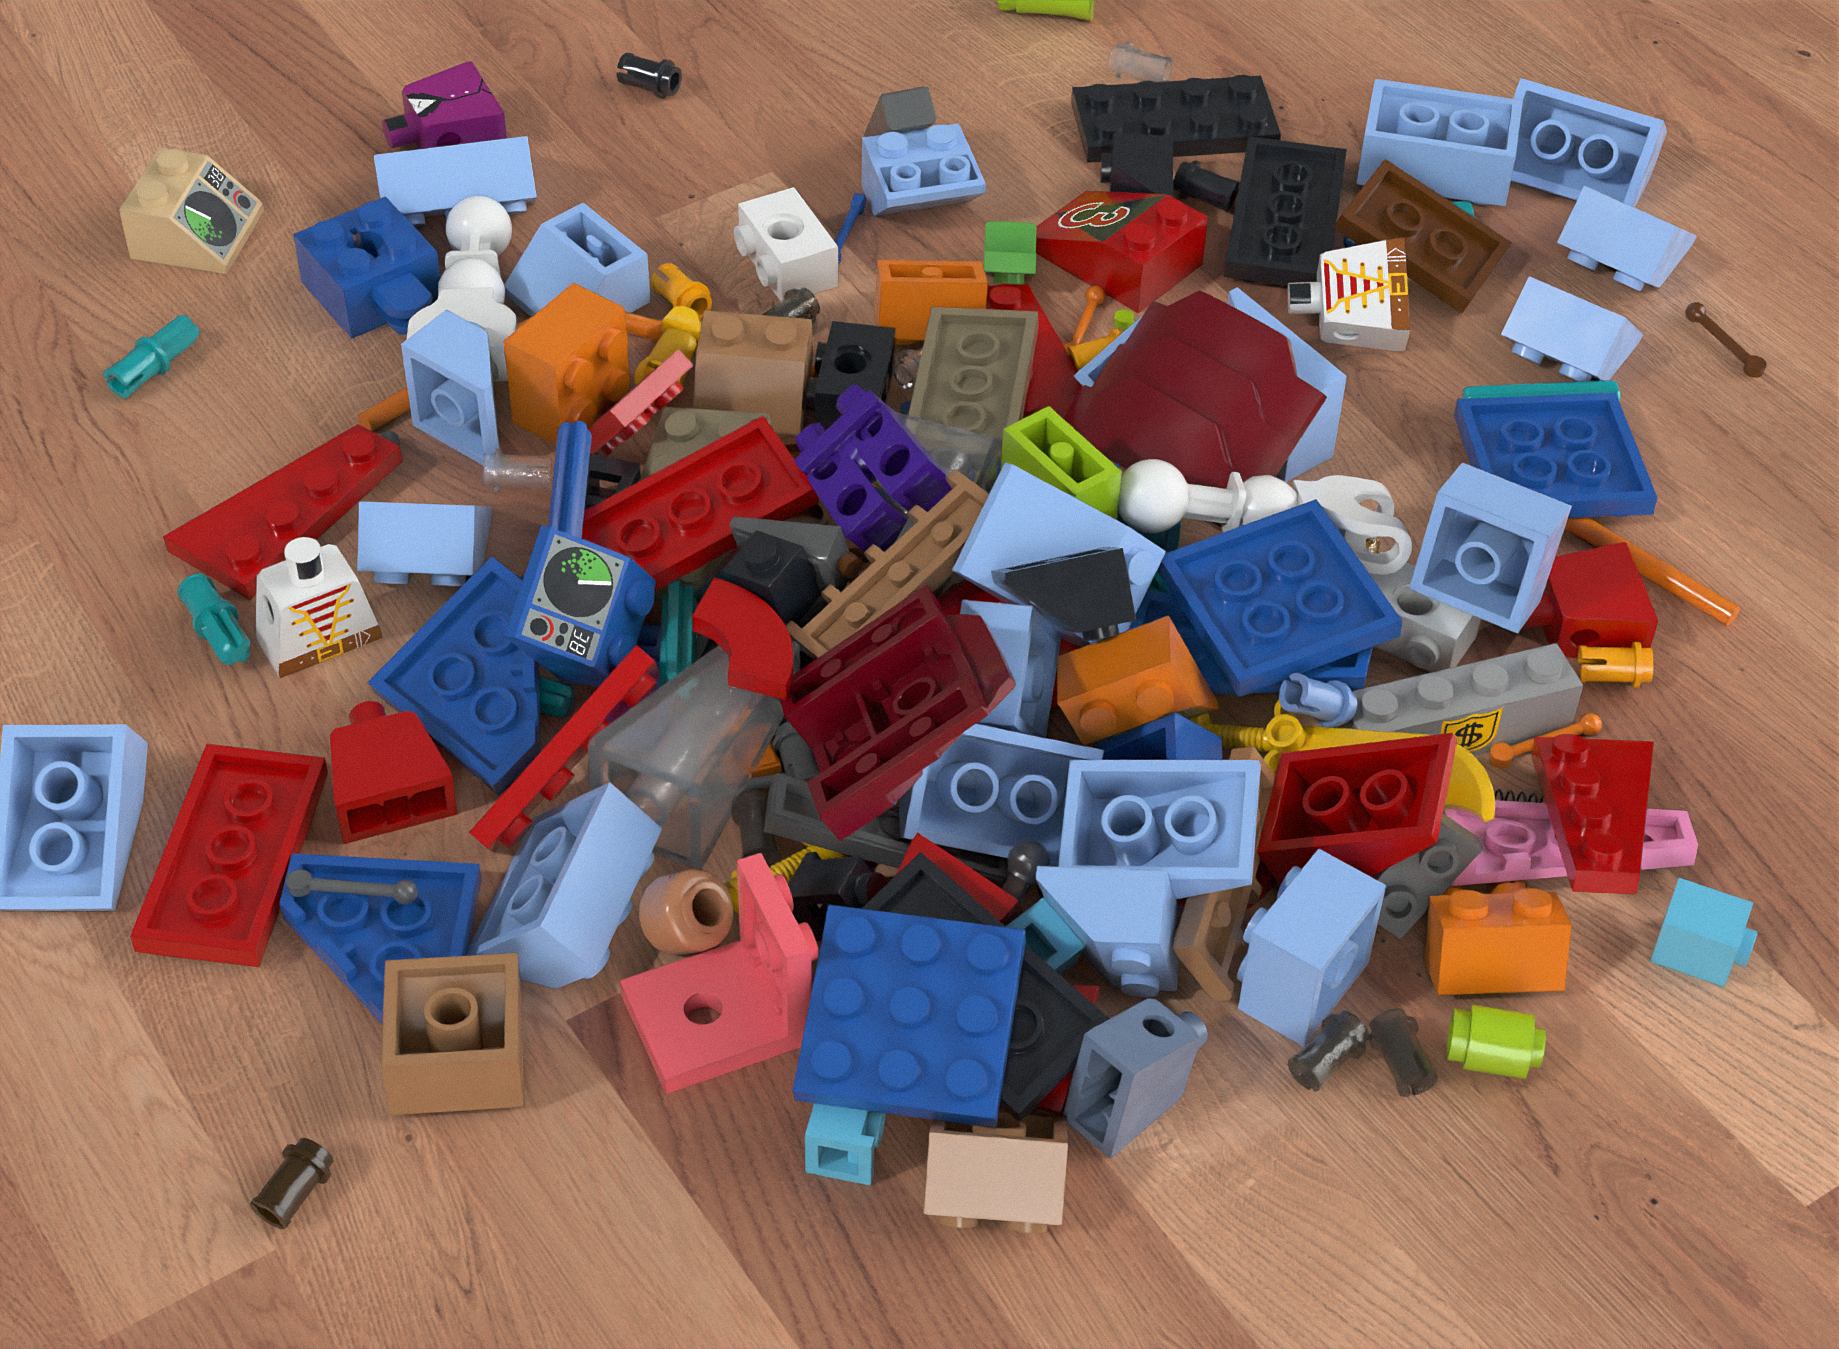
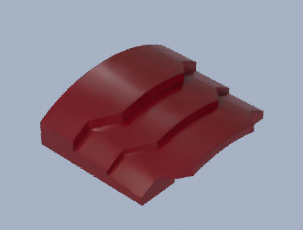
(1199, 393)
(892, 705)

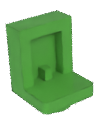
(1010, 251)

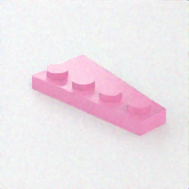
(1524, 845)

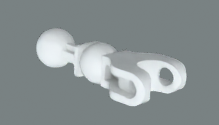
(472, 281)
(1158, 496)

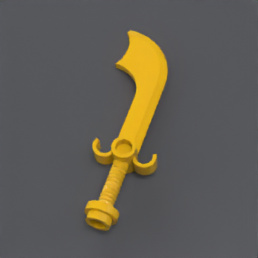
(1468, 783)

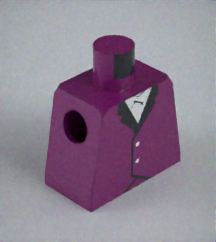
(447, 111)

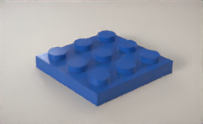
(1560, 447)
(1278, 597)
(910, 1016)

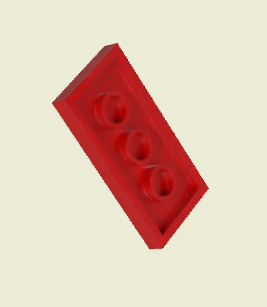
(685, 510)
(229, 855)

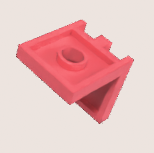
(754, 983)

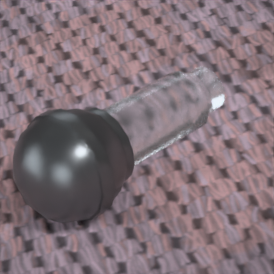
(1023, 866)

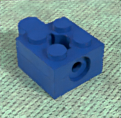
(376, 278)

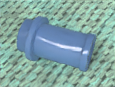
(1328, 702)

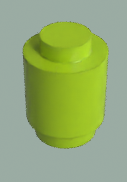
(1495, 1041)

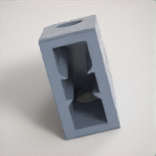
(1131, 1072)

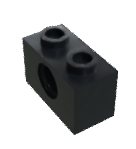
(850, 357)

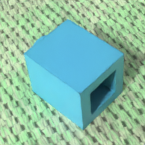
(1704, 933)

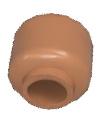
(686, 912)

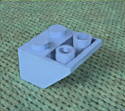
(919, 169)
(582, 251)

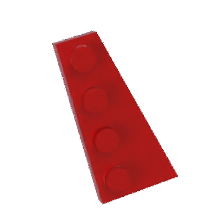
(1052, 369)

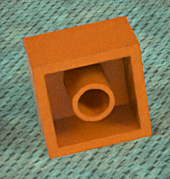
(567, 362)

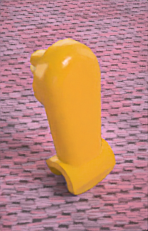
(680, 331)

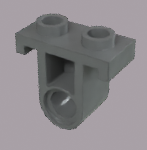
(1425, 875)

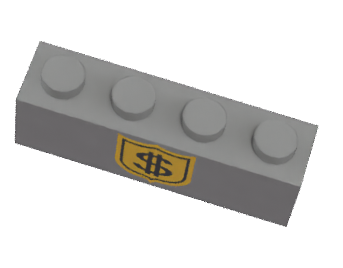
(1478, 702)

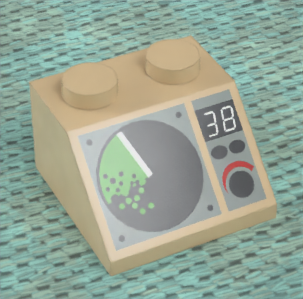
(188, 213)

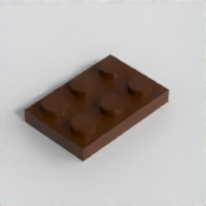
(1443, 244)

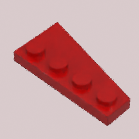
(292, 503)
(551, 769)
(1596, 807)

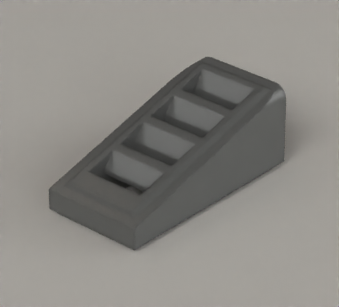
(902, 112)
(821, 543)

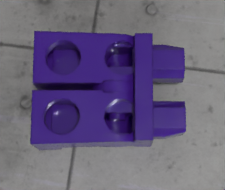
(857, 450)

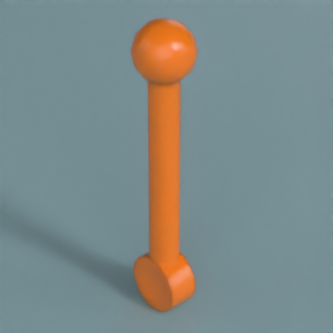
(1094, 296)
(1502, 754)

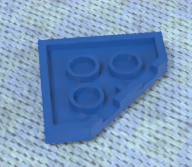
(470, 681)
(362, 931)

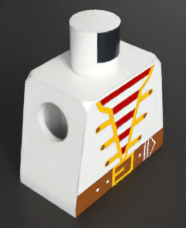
(1359, 296)
(311, 608)

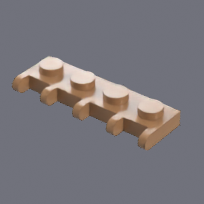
(916, 559)
(1213, 921)

